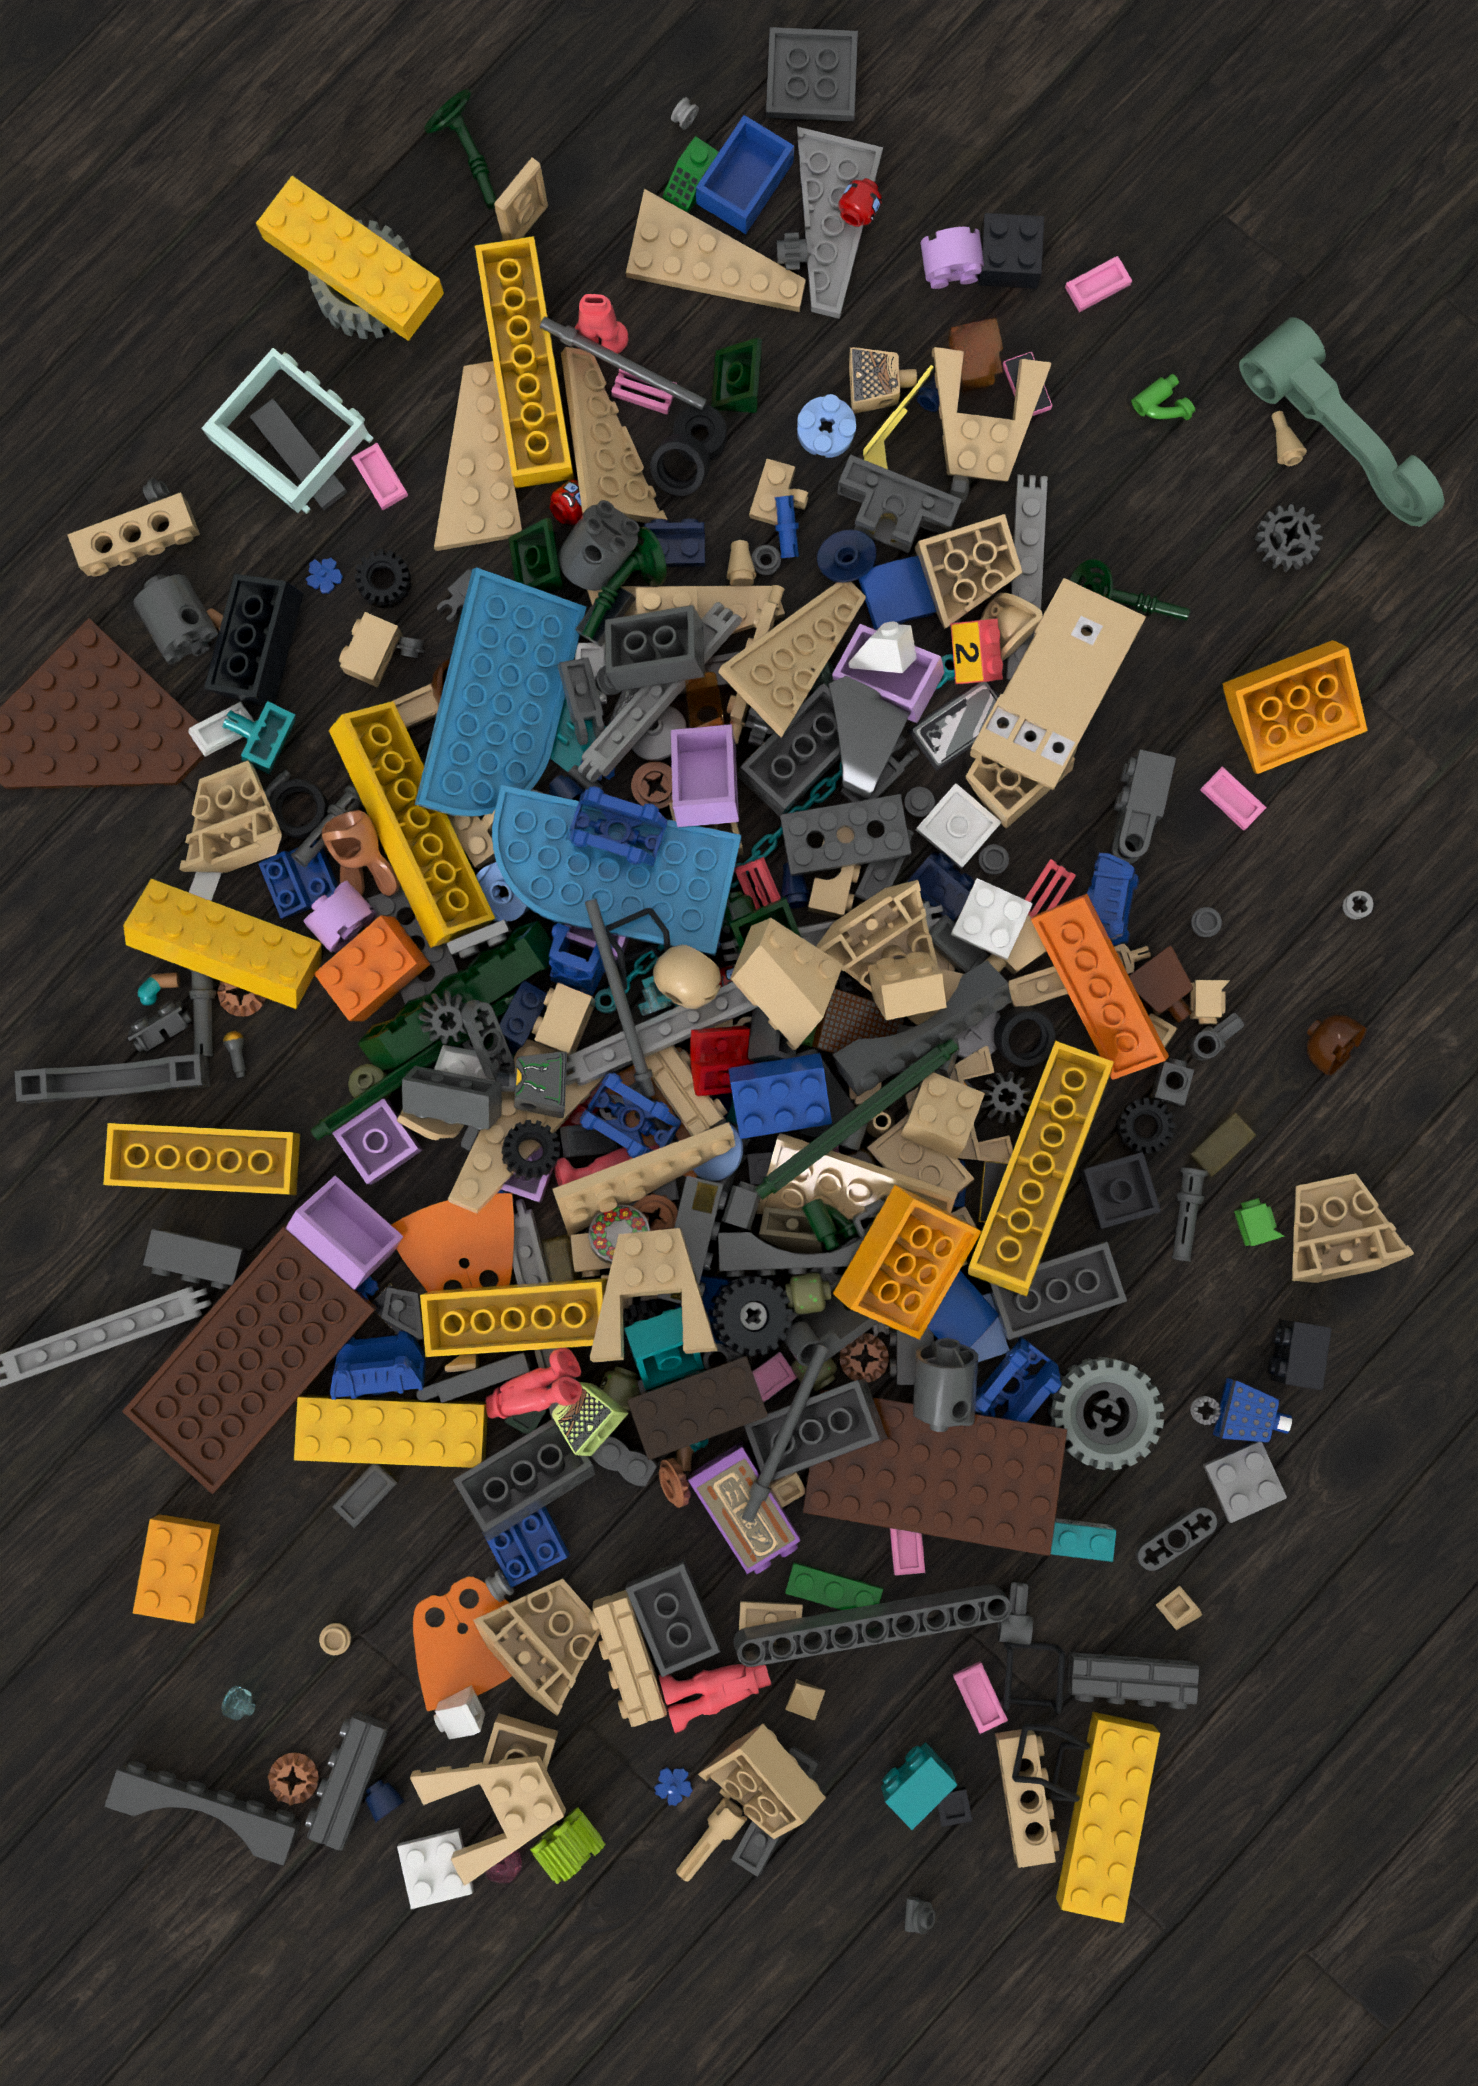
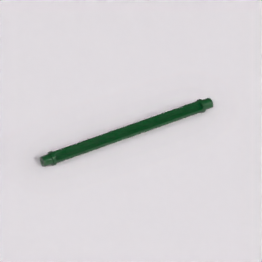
(394, 1079)
(856, 1119)

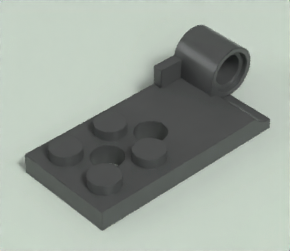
(832, 1328)

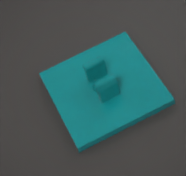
(566, 748)

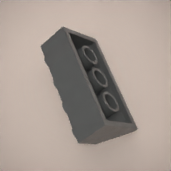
(522, 1479)

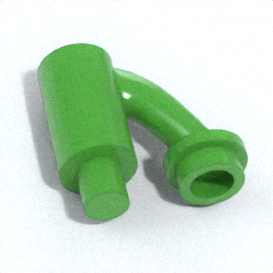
(1148, 400)

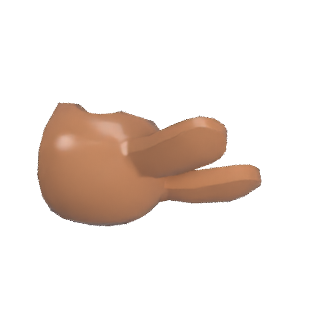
(355, 844)

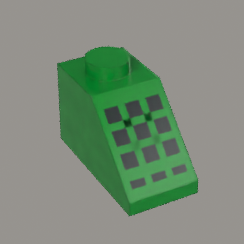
(688, 173)

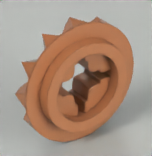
(651, 772)
(231, 1003)
(667, 1212)
(873, 1369)
(674, 1482)
(304, 1769)

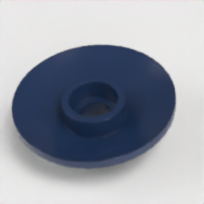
(846, 546)

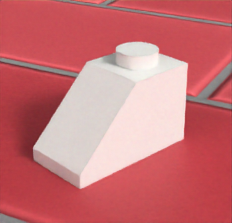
(887, 650)
(460, 1714)

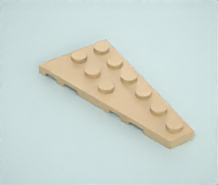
(637, 1177)

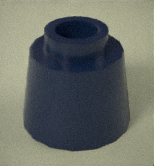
(565, 788)
(382, 1799)

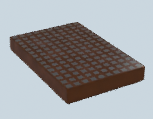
(851, 1019)

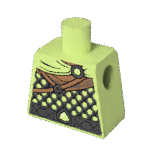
(589, 1419)

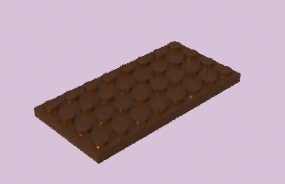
(248, 1360)
(966, 1484)

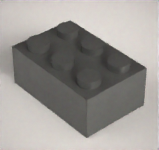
(654, 648)
(673, 1617)

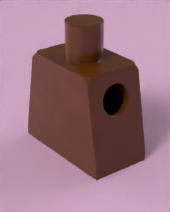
(1163, 984)

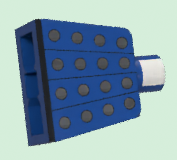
(1249, 1414)

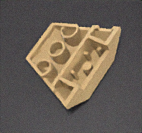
(231, 822)
(880, 928)
(1341, 1231)
(541, 1641)

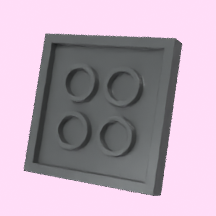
(811, 74)

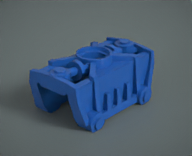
(617, 812)
(1113, 895)
(571, 969)
(617, 1128)
(378, 1366)
(1030, 1390)

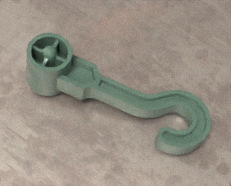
(1290, 367)

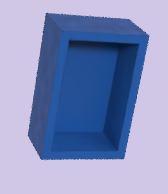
(744, 174)
(780, 1095)

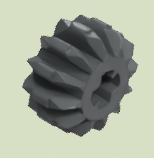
(434, 1023)
(1001, 1107)

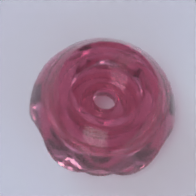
(507, 1872)

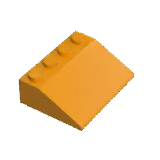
(1296, 706)
(906, 1263)

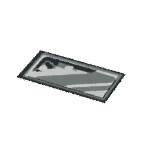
(955, 724)

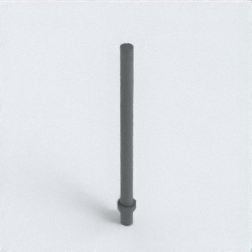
(642, 1073)

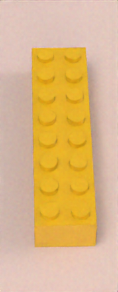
(524, 362)
(415, 838)
(1040, 1168)

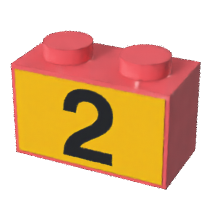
(976, 651)

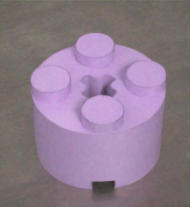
(952, 257)
(339, 917)

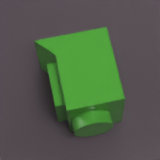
(1256, 1223)

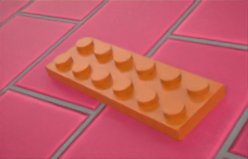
(1099, 986)

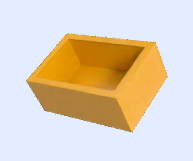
(176, 1568)

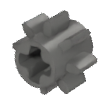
(792, 251)

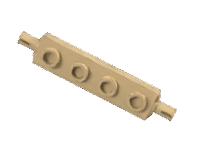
(764, 622)
(1048, 985)

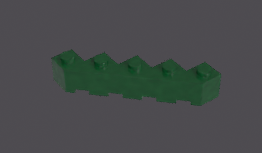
(485, 979)

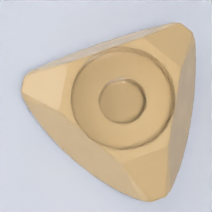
(1015, 620)

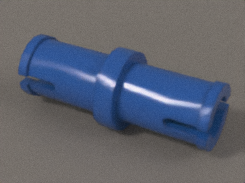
(787, 526)

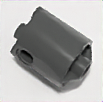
(597, 546)
(175, 617)
(945, 1384)

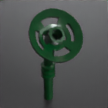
(451, 116)
(642, 559)
(1106, 590)

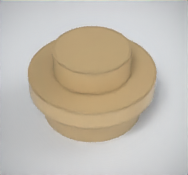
(335, 1639)

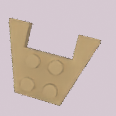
(995, 1149)

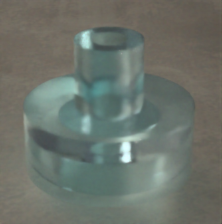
(653, 1002)
(237, 1703)

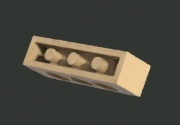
(89, 541)
(1027, 1848)

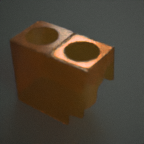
(981, 352)
(701, 693)

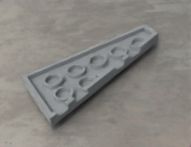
(832, 244)

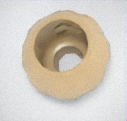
(687, 976)

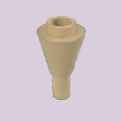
(1289, 448)

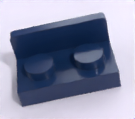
(681, 542)
(943, 884)
(521, 1015)

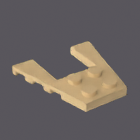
(982, 444)
(647, 1266)
(519, 1796)

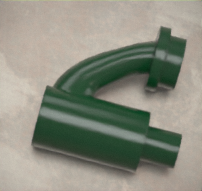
(821, 1221)

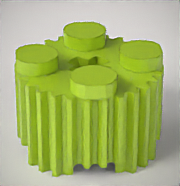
(567, 1846)

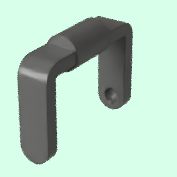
(869, 1211)

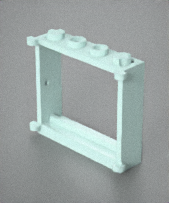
(219, 434)

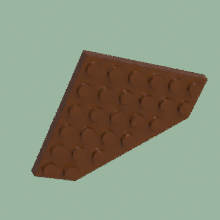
(93, 722)

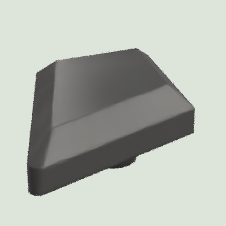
(404, 1311)

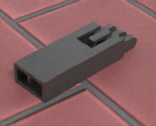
(478, 1378)

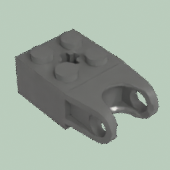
(1141, 802)

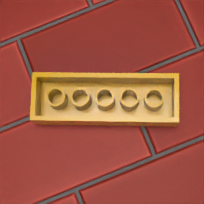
(350, 258)
(223, 943)
(201, 1159)
(511, 1317)
(390, 1431)
(1108, 1817)

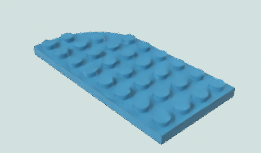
(498, 695)
(556, 878)

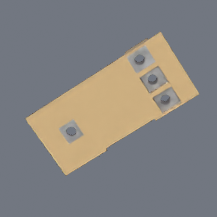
(1058, 684)

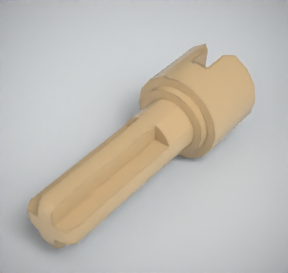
(723, 1824)

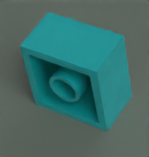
(659, 1349)
(917, 1785)

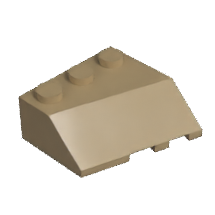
(968, 566)
(1004, 790)
(786, 979)
(765, 1782)

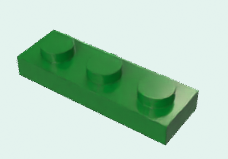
(831, 1588)

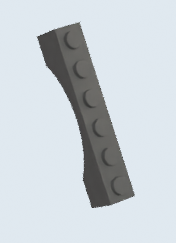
(873, 1060)
(112, 1079)
(746, 1252)
(264, 1831)

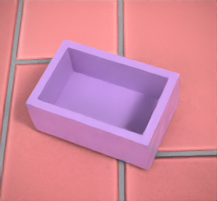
(905, 690)
(704, 776)
(344, 1232)

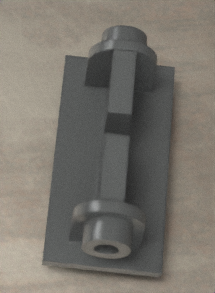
(148, 1030)

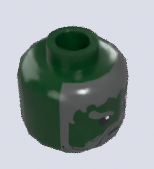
(737, 906)

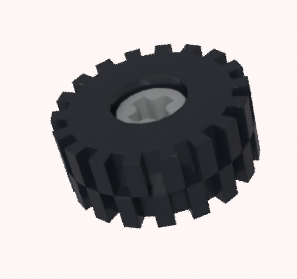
(730, 1315)

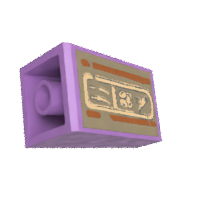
(724, 1491)

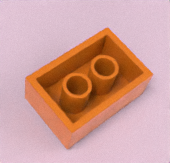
(372, 968)

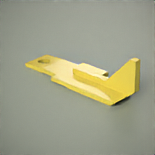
(875, 449)

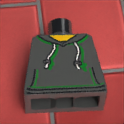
(538, 1083)

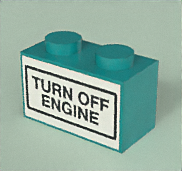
(1083, 1540)

